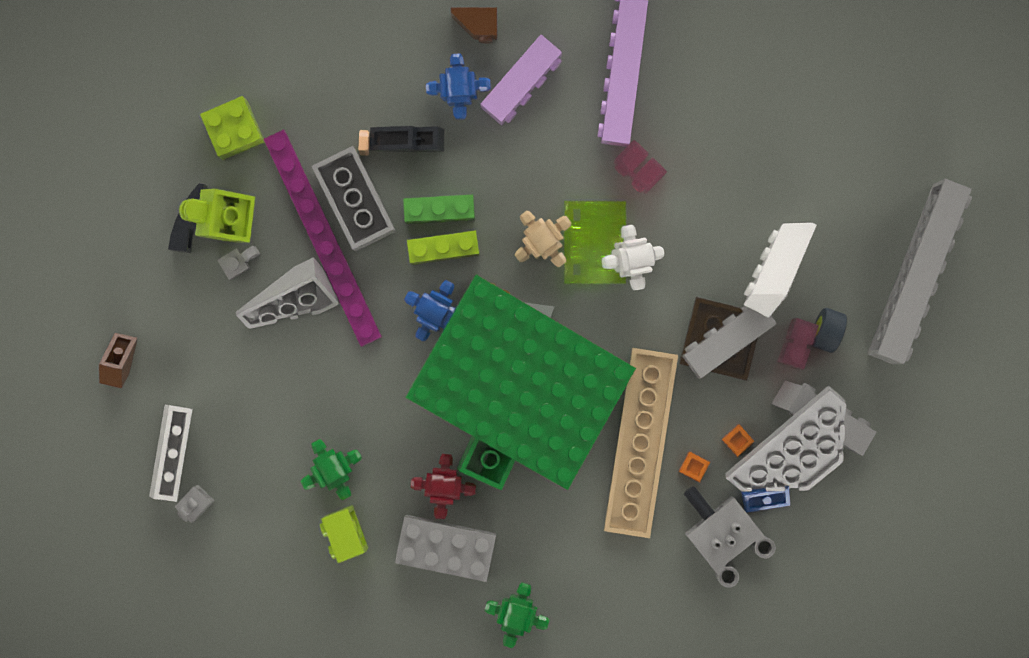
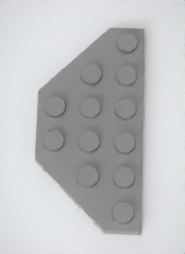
(799, 450)

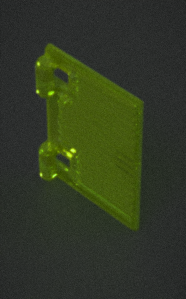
(592, 239)

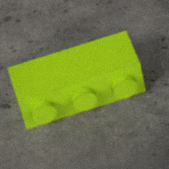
(443, 247)

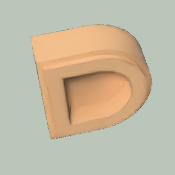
(364, 142)

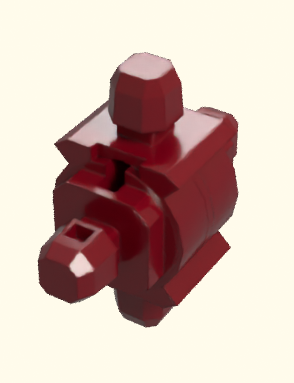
(443, 486)

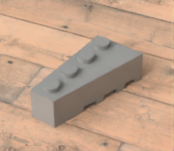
(857, 431)

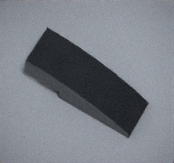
(407, 139)
(182, 231)

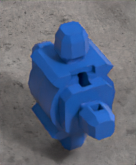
(458, 86)
(432, 309)

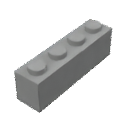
(726, 341)

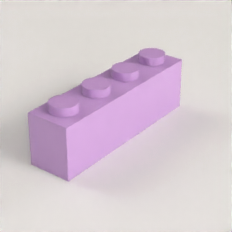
(521, 80)

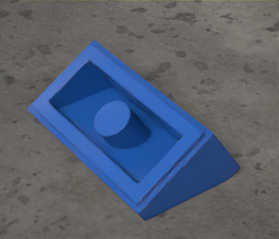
(761, 499)

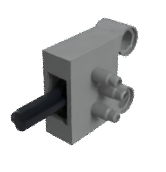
(724, 534)

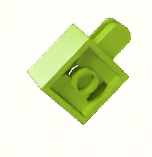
(220, 215)

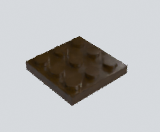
(710, 314)

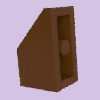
(477, 22)
(117, 360)

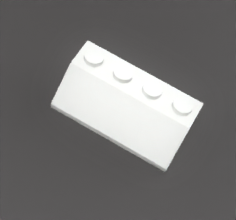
(778, 267)

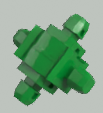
(331, 469)
(517, 615)

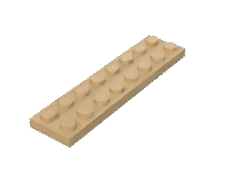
(641, 443)

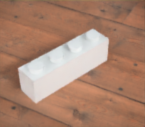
(170, 453)

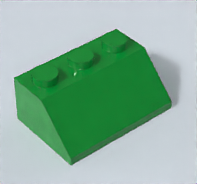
(485, 463)

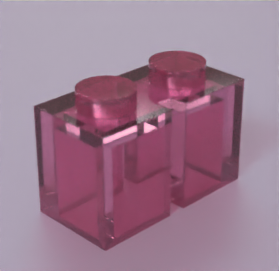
(630, 159)
(796, 353)

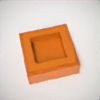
(738, 440)
(694, 466)

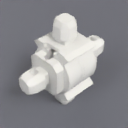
(633, 257)

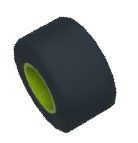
(830, 330)

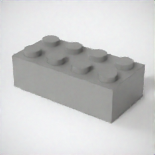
(353, 198)
(445, 548)

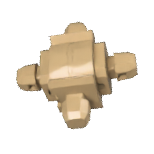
(543, 239)

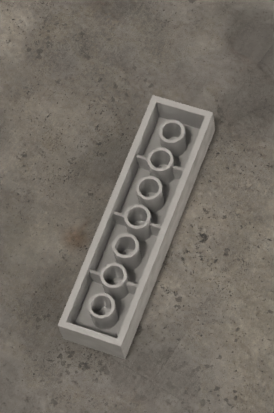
(920, 271)

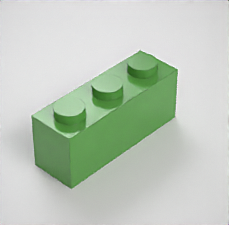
(439, 209)

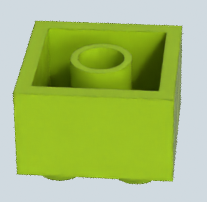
(232, 128)
(344, 534)

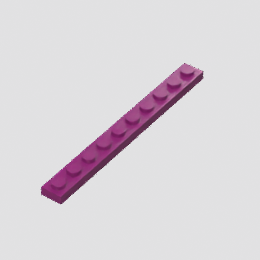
(322, 238)

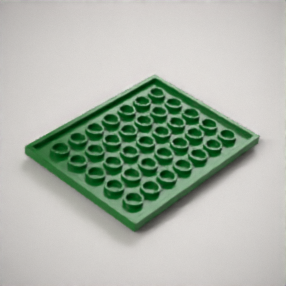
(520, 382)

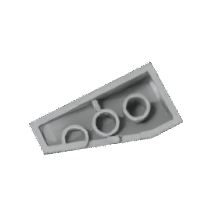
(295, 293)

